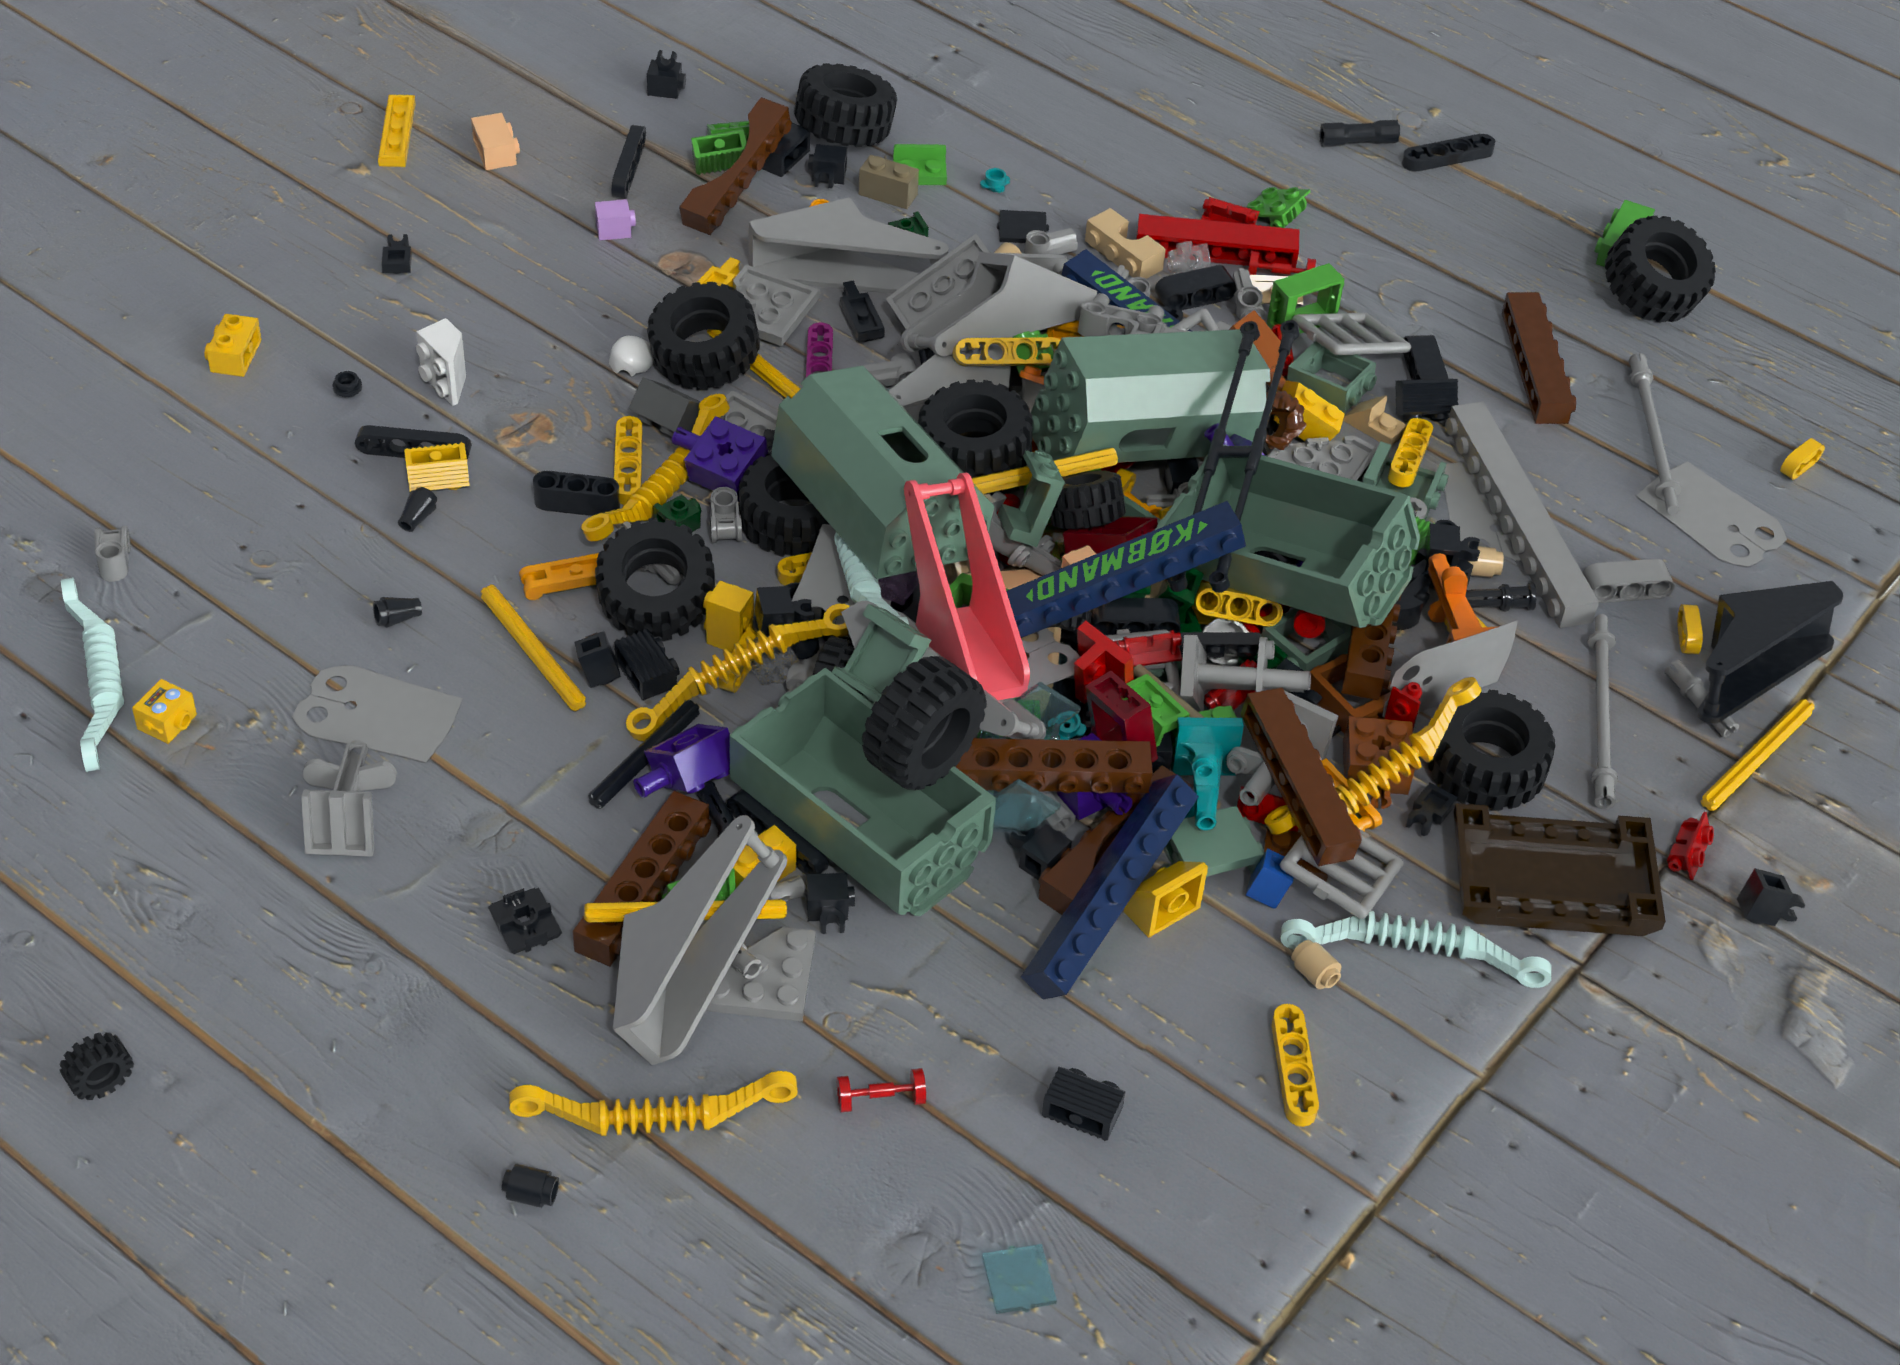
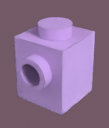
(614, 219)

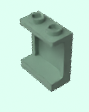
(1425, 484)
(1030, 519)
(882, 653)
(1221, 848)

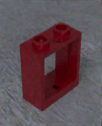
(1108, 535)
(1118, 718)

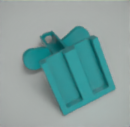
(1202, 752)

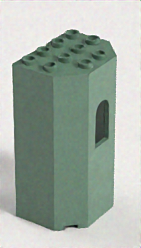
(1146, 394)
(851, 457)
(1345, 531)
(914, 840)

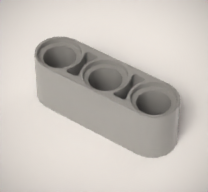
(1629, 580)

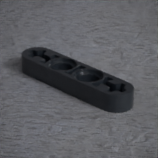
(1473, 146)
(628, 161)
(410, 437)
(808, 858)

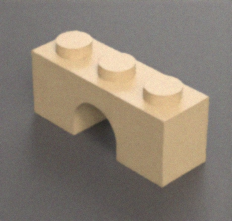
(1109, 236)

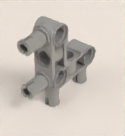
(1099, 319)

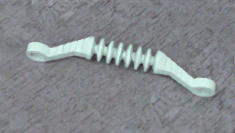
(859, 579)
(102, 672)
(1468, 942)

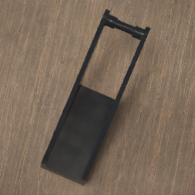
(1765, 640)

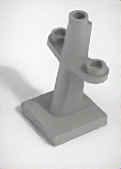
(1021, 554)
(1199, 676)
(1320, 728)
(342, 818)

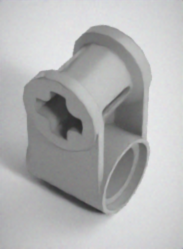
(725, 516)
(112, 553)

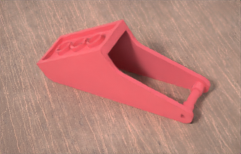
(977, 637)

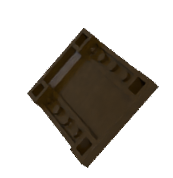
(1558, 873)

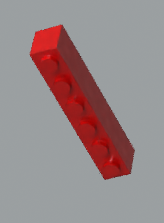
(1225, 240)

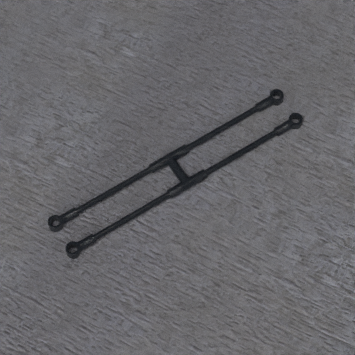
(1250, 333)

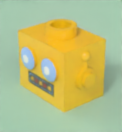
(164, 711)

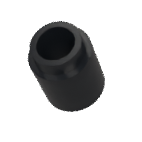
(530, 1186)

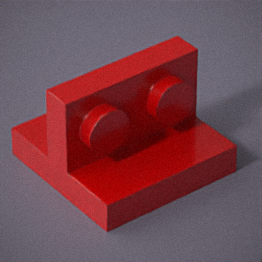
(1097, 657)

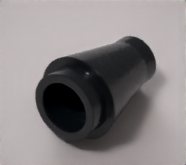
(418, 507)
(393, 610)

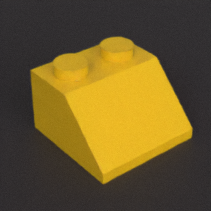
(1319, 415)
(1167, 896)

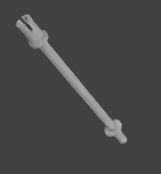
(1641, 378)
(1604, 777)

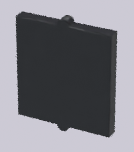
(1017, 224)

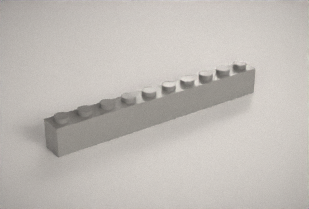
(1522, 515)

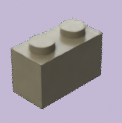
(888, 181)

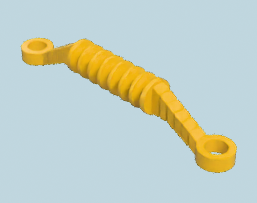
(659, 485)
(694, 682)
(1423, 745)
(532, 1101)

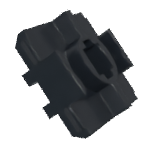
(536, 931)

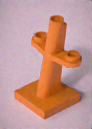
(1452, 603)

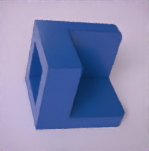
(1268, 880)

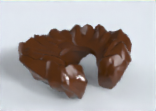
(1290, 420)

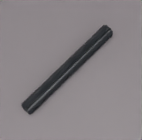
(637, 759)

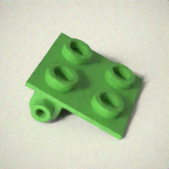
(1280, 204)

